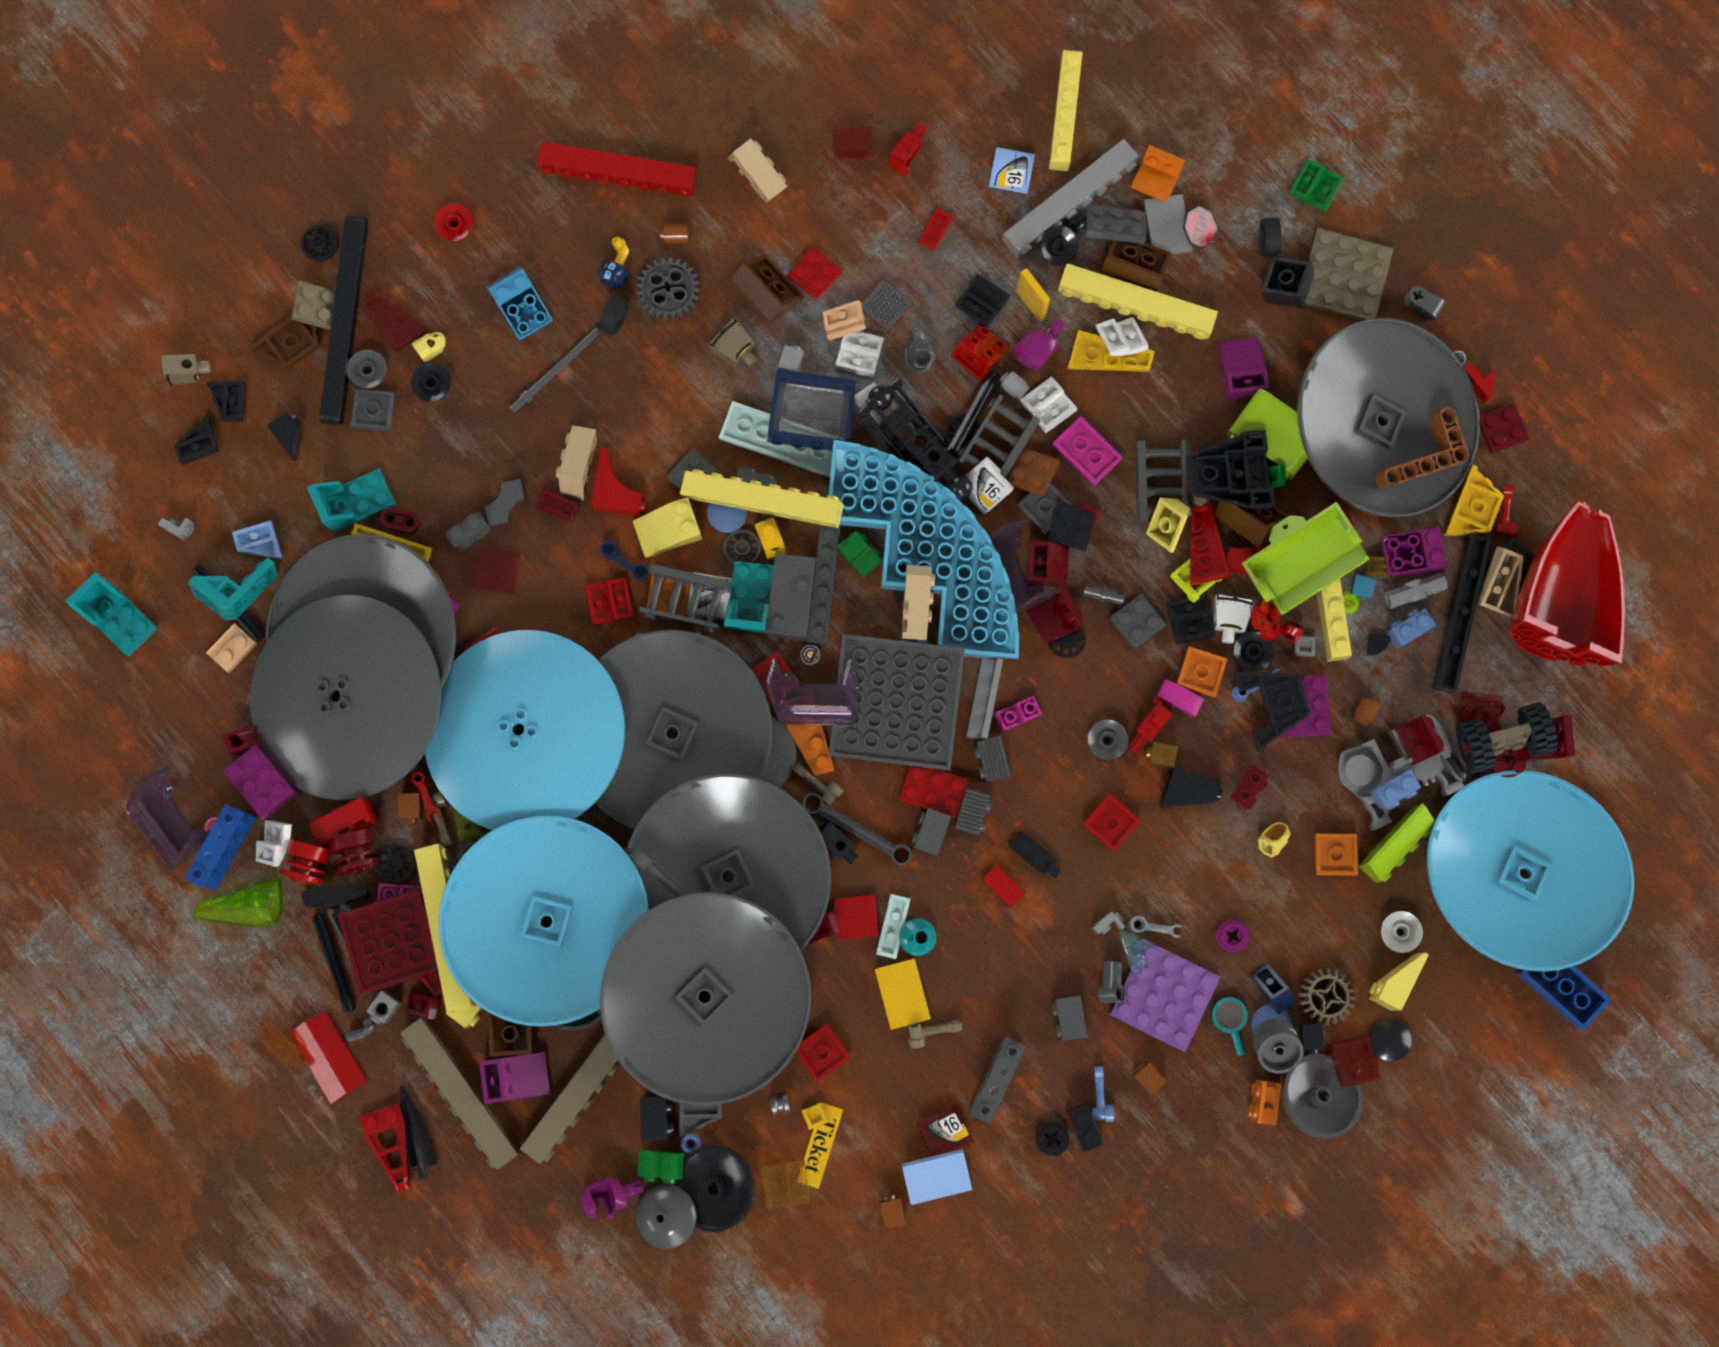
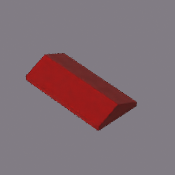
(328, 1056)

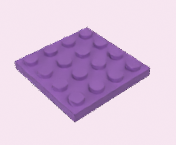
(1166, 997)

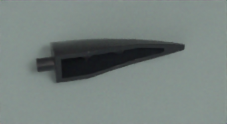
(418, 1144)

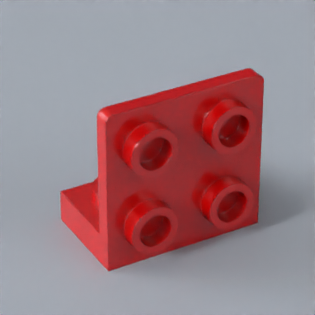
(979, 351)

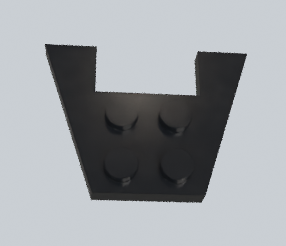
(1282, 700)

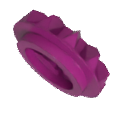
(1242, 935)

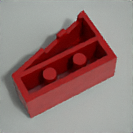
(342, 820)

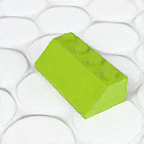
(1398, 843)

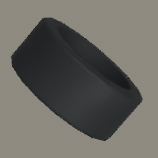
(1270, 236)
(614, 315)

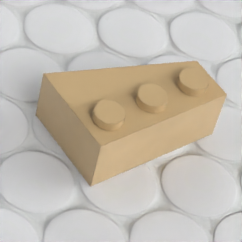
(758, 170)
(576, 462)
(1501, 583)
(917, 601)

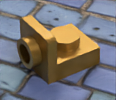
(1377, 568)

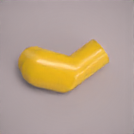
(621, 249)

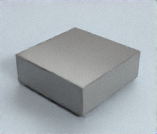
(1305, 646)

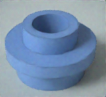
(683, 1143)

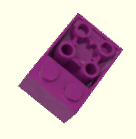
(1242, 368)
(1414, 552)
(514, 1077)

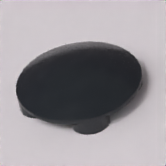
(1390, 1040)

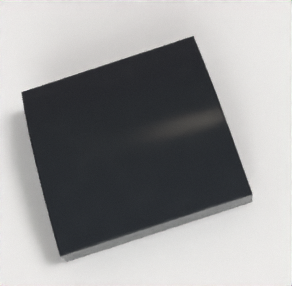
(982, 300)
(1190, 620)

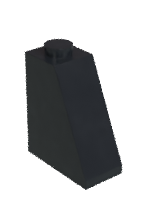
(1189, 790)

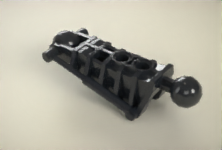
(881, 398)

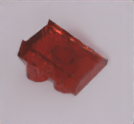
(1482, 706)

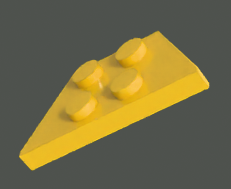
(1475, 506)

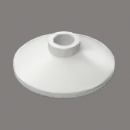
(1411, 929)

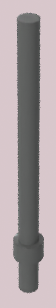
(526, 396)

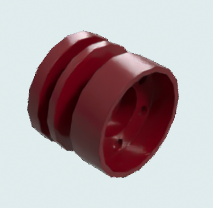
(353, 851)

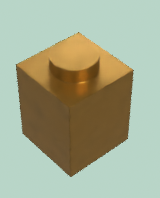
(1161, 755)

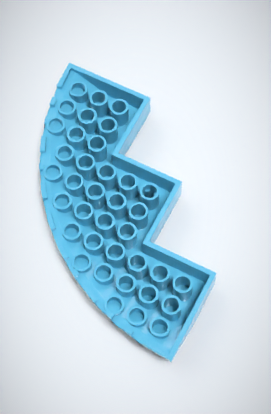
(935, 530)

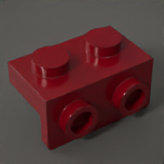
(1250, 784)

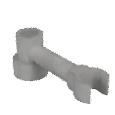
(1144, 925)

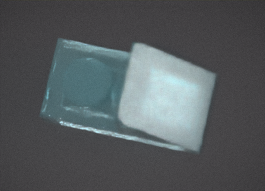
(1133, 947)

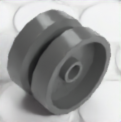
(1277, 1046)

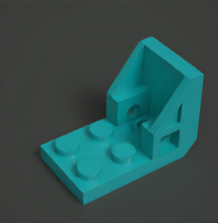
(353, 502)
(226, 596)
(749, 597)
(112, 613)

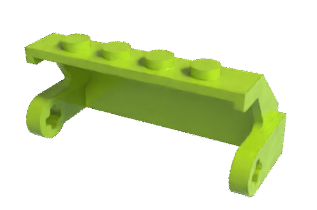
(1305, 557)

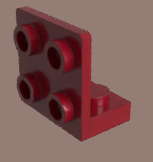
(1056, 616)
(1420, 739)
(1565, 740)

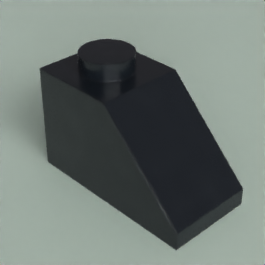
(288, 433)

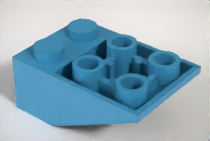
(519, 303)

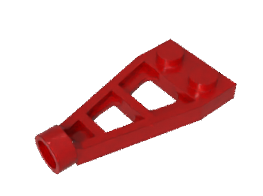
(381, 1120)

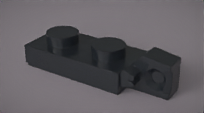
(1034, 854)

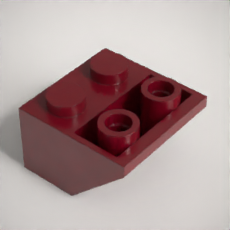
(1047, 564)

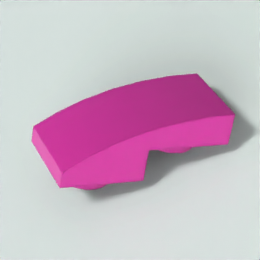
(1180, 697)
(1018, 714)
(388, 891)

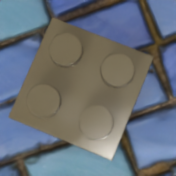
(313, 305)

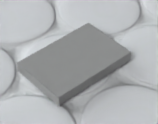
(1166, 224)

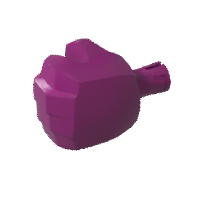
(1038, 345)
(610, 1194)

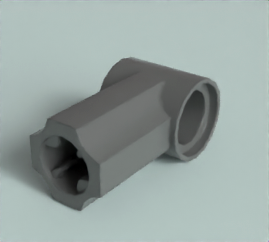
(1111, 989)

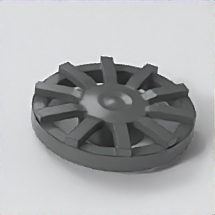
(742, 546)

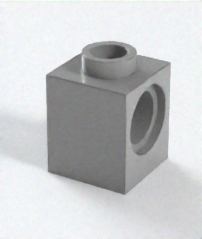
(791, 358)
(392, 1006)

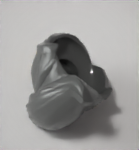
(921, 353)

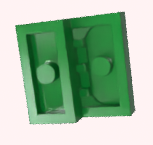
(1316, 186)

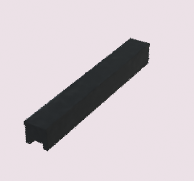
(1461, 614)

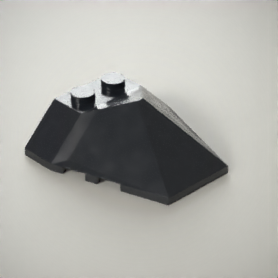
(1233, 472)

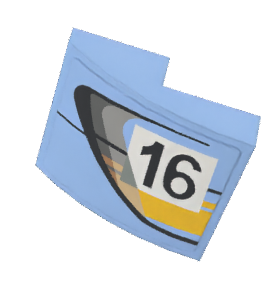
(1011, 170)

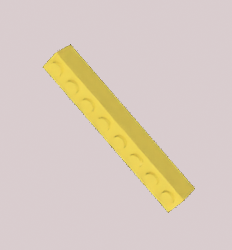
(1137, 301)
(762, 499)
(433, 878)

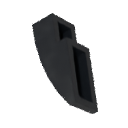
(332, 896)

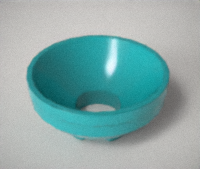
(908, 933)

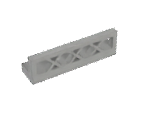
(984, 699)

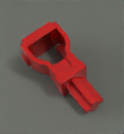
(906, 150)
(1150, 726)

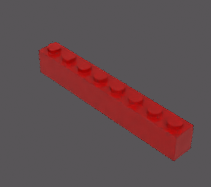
(617, 169)

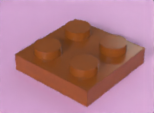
(1033, 472)

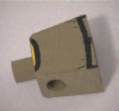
(734, 345)
(183, 368)

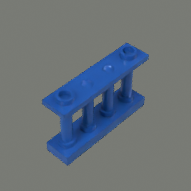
(220, 847)

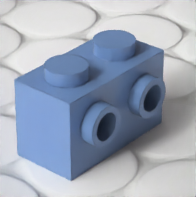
(1410, 629)
(1394, 789)

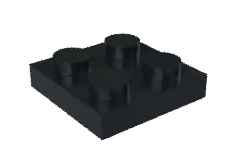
(1071, 526)

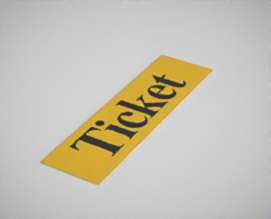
(820, 1146)

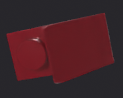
(241, 740)
(826, 929)
(423, 1005)

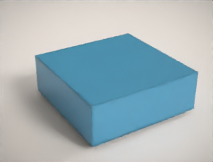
(1363, 586)

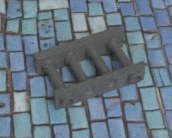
(1017, 442)
(1143, 472)
(679, 579)
(997, 1080)

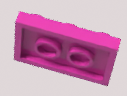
(1087, 451)

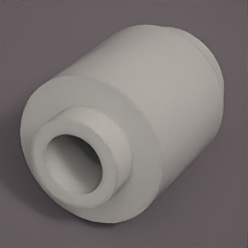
(1014, 385)

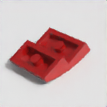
(608, 601)

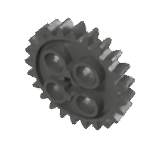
(665, 272)

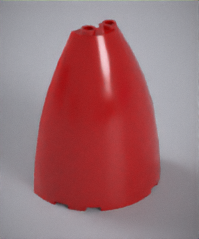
(1574, 594)

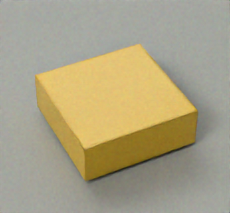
(815, 1116)

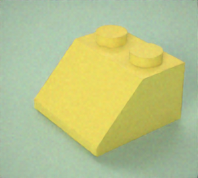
(1168, 522)

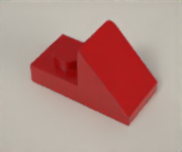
(1482, 386)

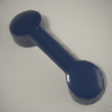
(609, 552)

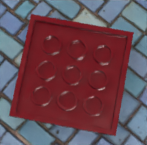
(389, 942)

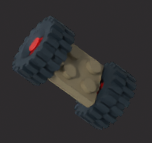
(1534, 731)

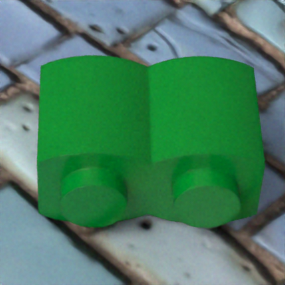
(860, 554)
(661, 1165)

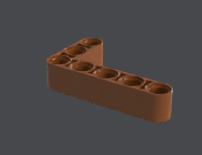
(1447, 448)

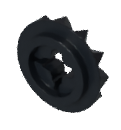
(1061, 1135)

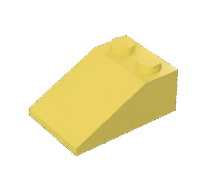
(667, 528)
(1395, 986)

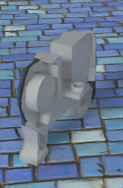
(1366, 768)

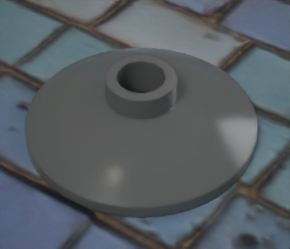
(360, 363)
(1116, 734)

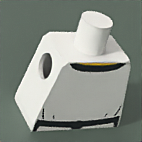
(1231, 616)

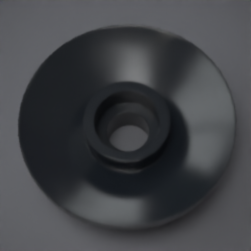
(1067, 249)
(430, 373)
(1263, 649)

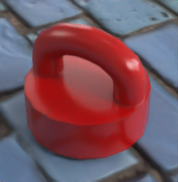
(1294, 629)

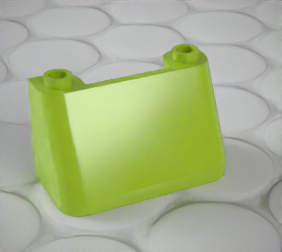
(1281, 428)

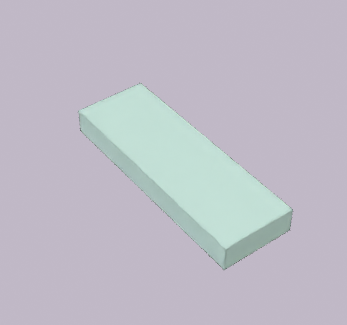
(893, 921)

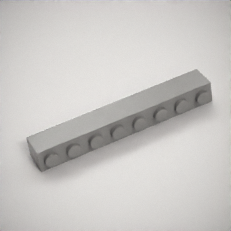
(1070, 198)

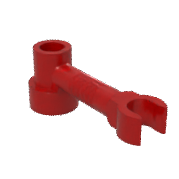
(1506, 527)
(421, 786)

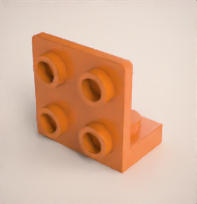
(1158, 173)
(1265, 1102)

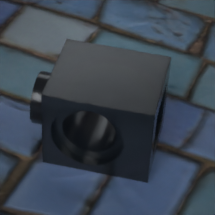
(1311, 1037)

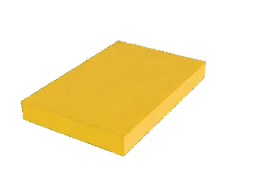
(1033, 295)
(902, 994)

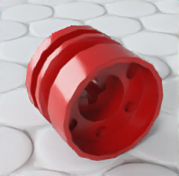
(305, 862)

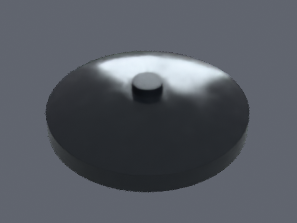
(719, 1186)

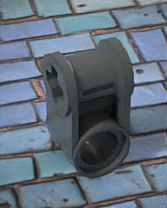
(1426, 303)

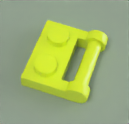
(1182, 579)

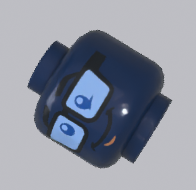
(613, 275)

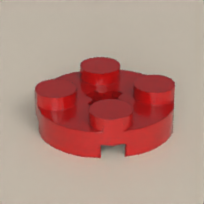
(1267, 620)

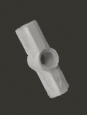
(1415, 591)

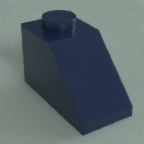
(1273, 989)

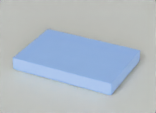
(936, 1177)

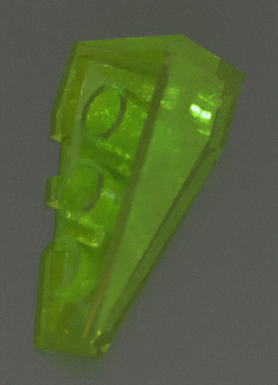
(250, 908)

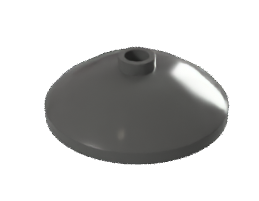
(678, 1215)

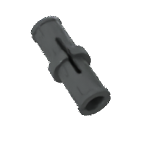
(1103, 594)

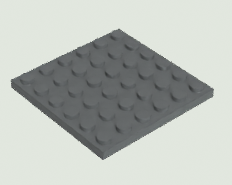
(903, 702)

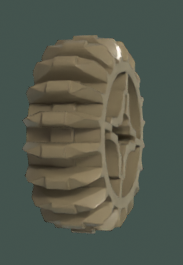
(1323, 1005)

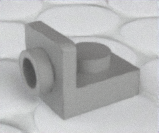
(179, 530)
(1104, 924)

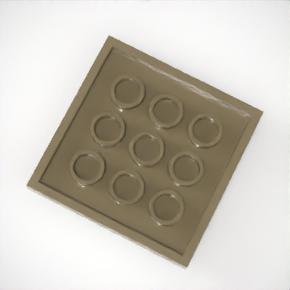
(1347, 274)

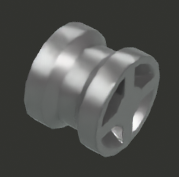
(779, 1103)

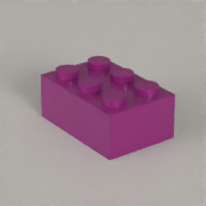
(260, 782)

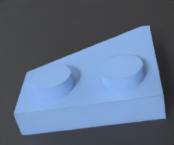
(258, 540)

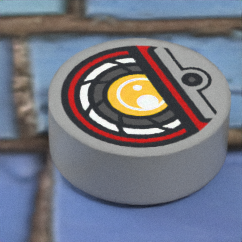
(810, 655)

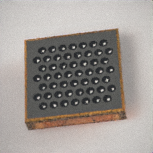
(886, 306)

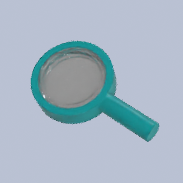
(1229, 1017)

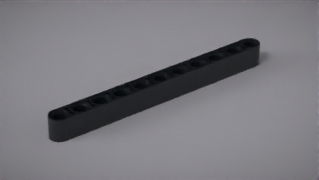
(344, 320)

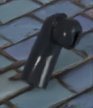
(1077, 223)

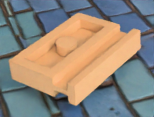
(844, 320)
(231, 648)

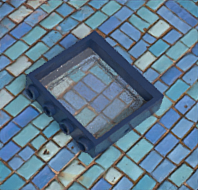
(810, 410)

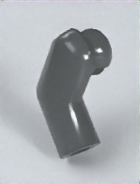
(361, 1033)

